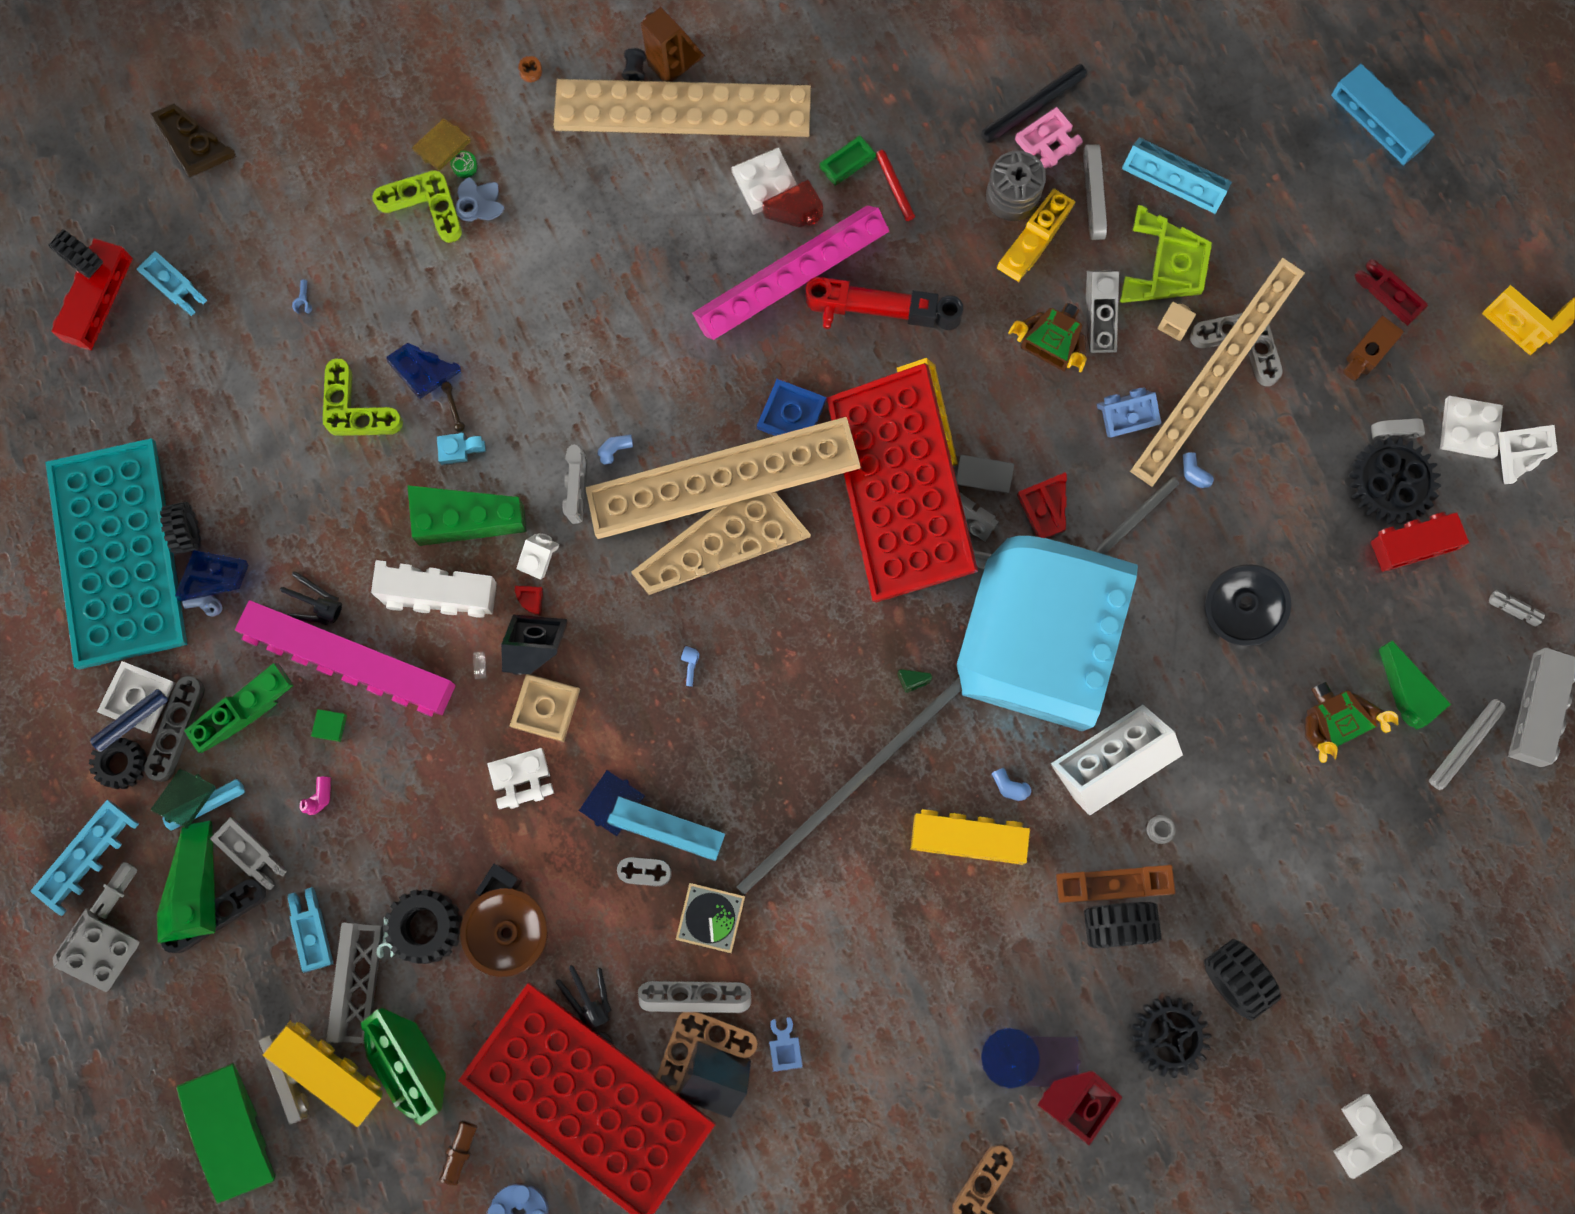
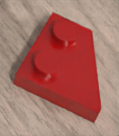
(1046, 506)

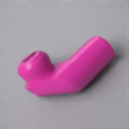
(318, 800)

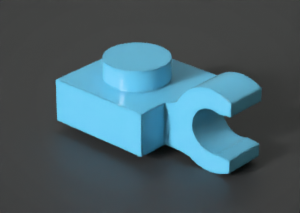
(455, 448)

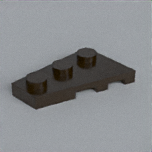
(189, 141)

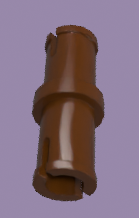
(458, 1153)

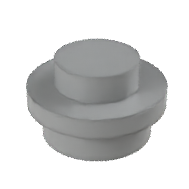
(1161, 829)

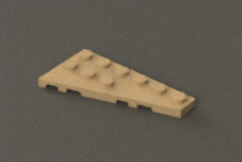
(721, 540)

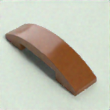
(1115, 884)

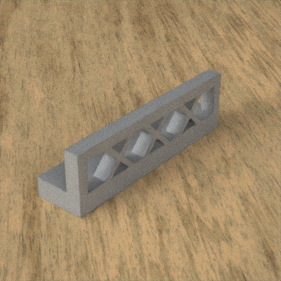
(344, 979)

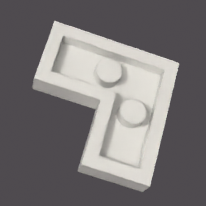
(1374, 1138)

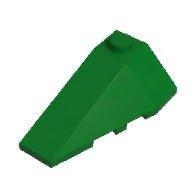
(189, 894)

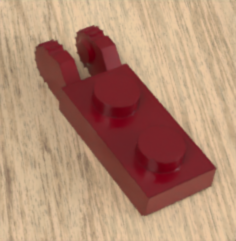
(1391, 292)

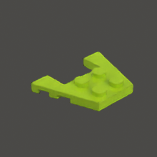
(1178, 264)

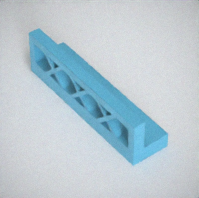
(1176, 175)
(666, 828)

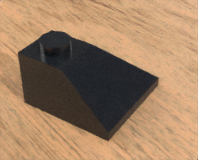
(530, 642)

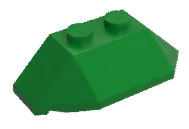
(404, 1064)

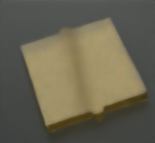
(441, 144)

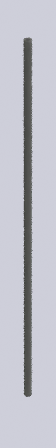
(922, 718)

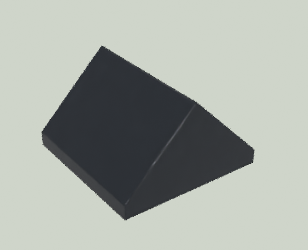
(715, 1080)

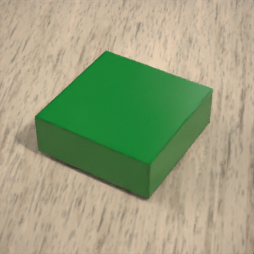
(329, 725)

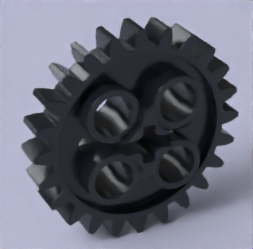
(1418, 491)

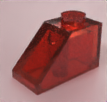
(794, 206)

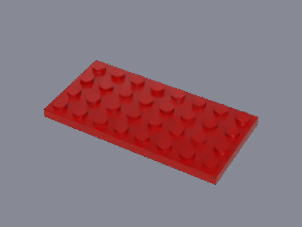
(906, 486)
(587, 1102)

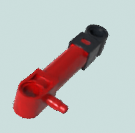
(918, 308)

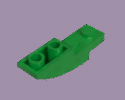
(239, 710)

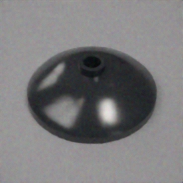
(1251, 622)

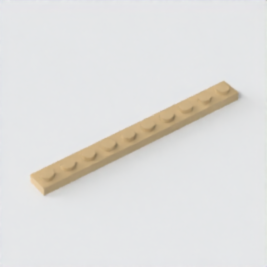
(1217, 372)

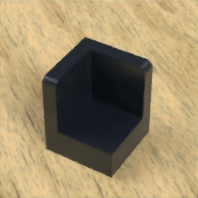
(498, 879)

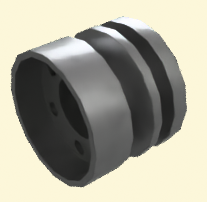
(1013, 198)

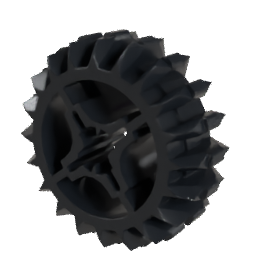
(1193, 1027)

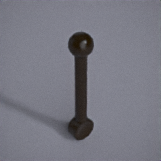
(447, 388)

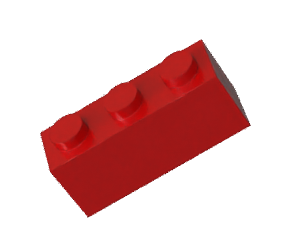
(1419, 541)

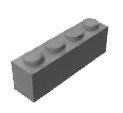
(1543, 708)

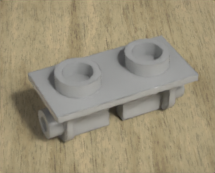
(979, 522)

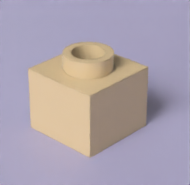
(1176, 320)

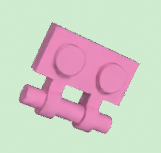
(1046, 131)

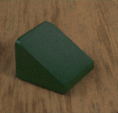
(913, 680)

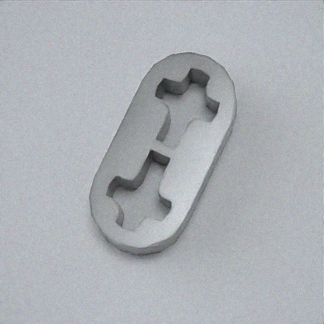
(1398, 428)
(645, 864)

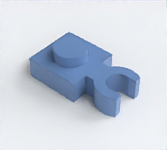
(785, 1050)

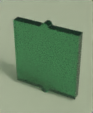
(183, 798)

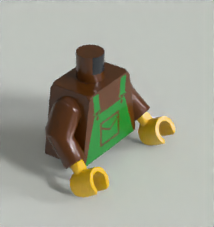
(1054, 337)
(1341, 719)

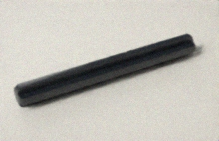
(1034, 103)

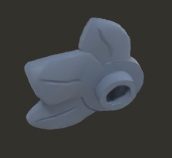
(479, 198)

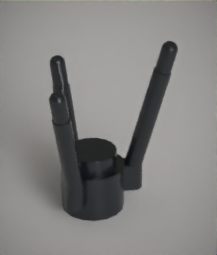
(326, 609)
(593, 1013)

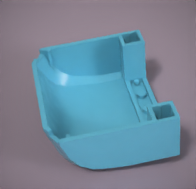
(1046, 630)

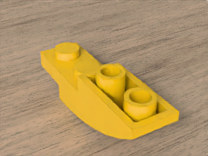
(1036, 235)

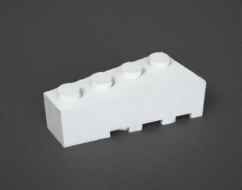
(433, 590)

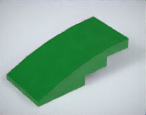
(225, 1133)

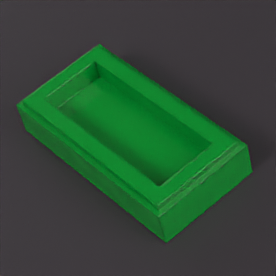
(847, 160)

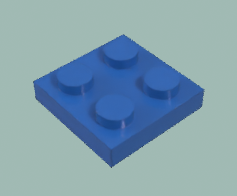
(790, 409)

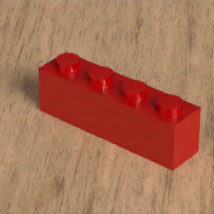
(92, 297)

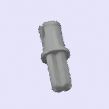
(114, 890)

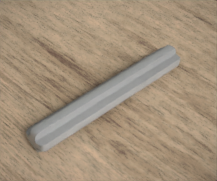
(1467, 744)

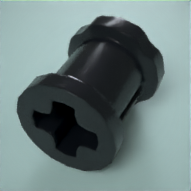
(634, 65)

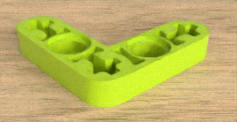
(424, 193)
(344, 410)

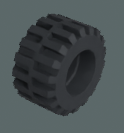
(1122, 924)
(399, 926)
(1242, 979)

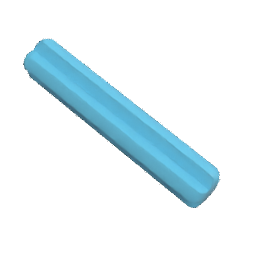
(219, 797)

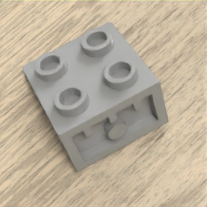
(95, 951)

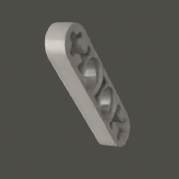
(1095, 192)
(694, 1002)

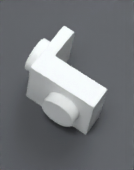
(537, 555)

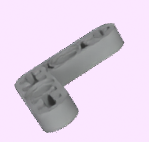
(1266, 338)

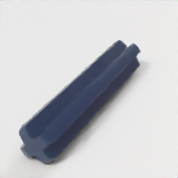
(128, 720)

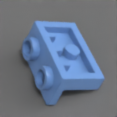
(1130, 412)

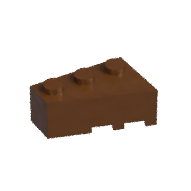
(667, 46)

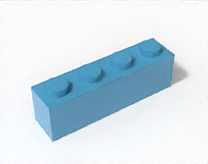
(1382, 114)

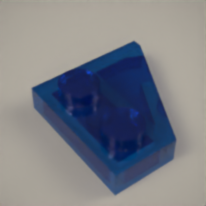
(421, 369)
(210, 575)

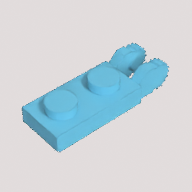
(169, 281)
(309, 932)

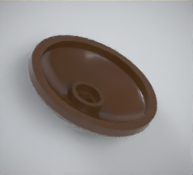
(484, 926)

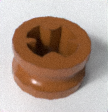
(527, 62)

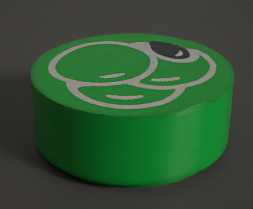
(464, 164)

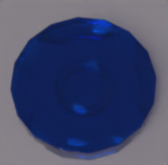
(1010, 1058)

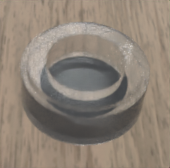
(480, 669)

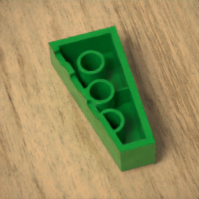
(462, 515)

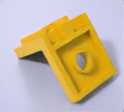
(1527, 323)

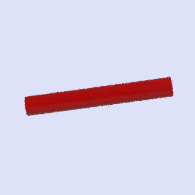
(895, 185)

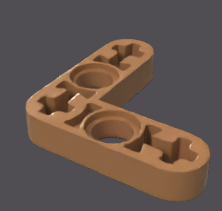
(690, 1038)
(969, 1193)

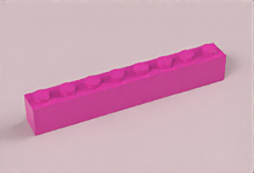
(790, 272)
(346, 658)

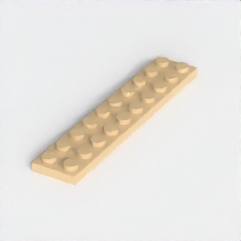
(682, 108)
(722, 478)

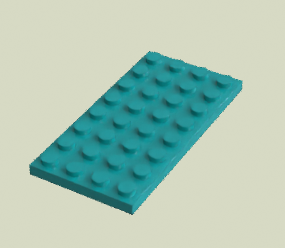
(114, 554)

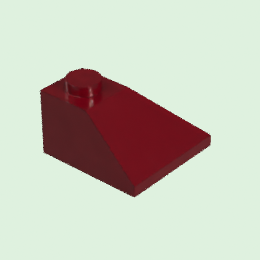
(1080, 1104)

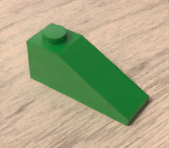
(1412, 691)

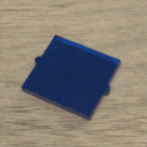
(604, 798)

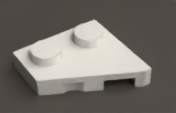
(1525, 449)

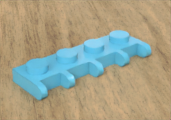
(82, 855)

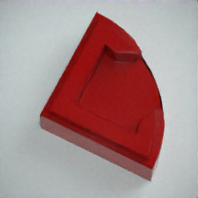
(530, 598)

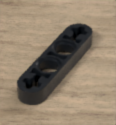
(221, 921)

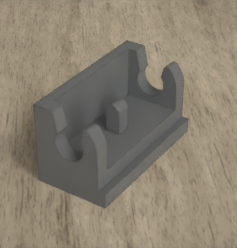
(984, 473)

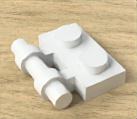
(520, 770)

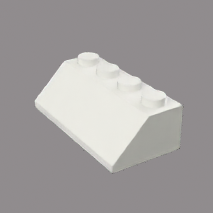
(1117, 759)

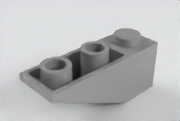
(1102, 310)

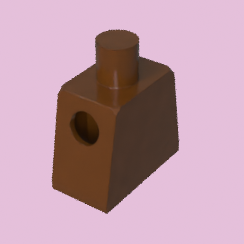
(1372, 348)

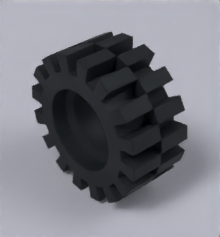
(75, 253)
(180, 527)
(129, 775)

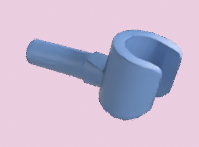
(302, 299)
(691, 656)

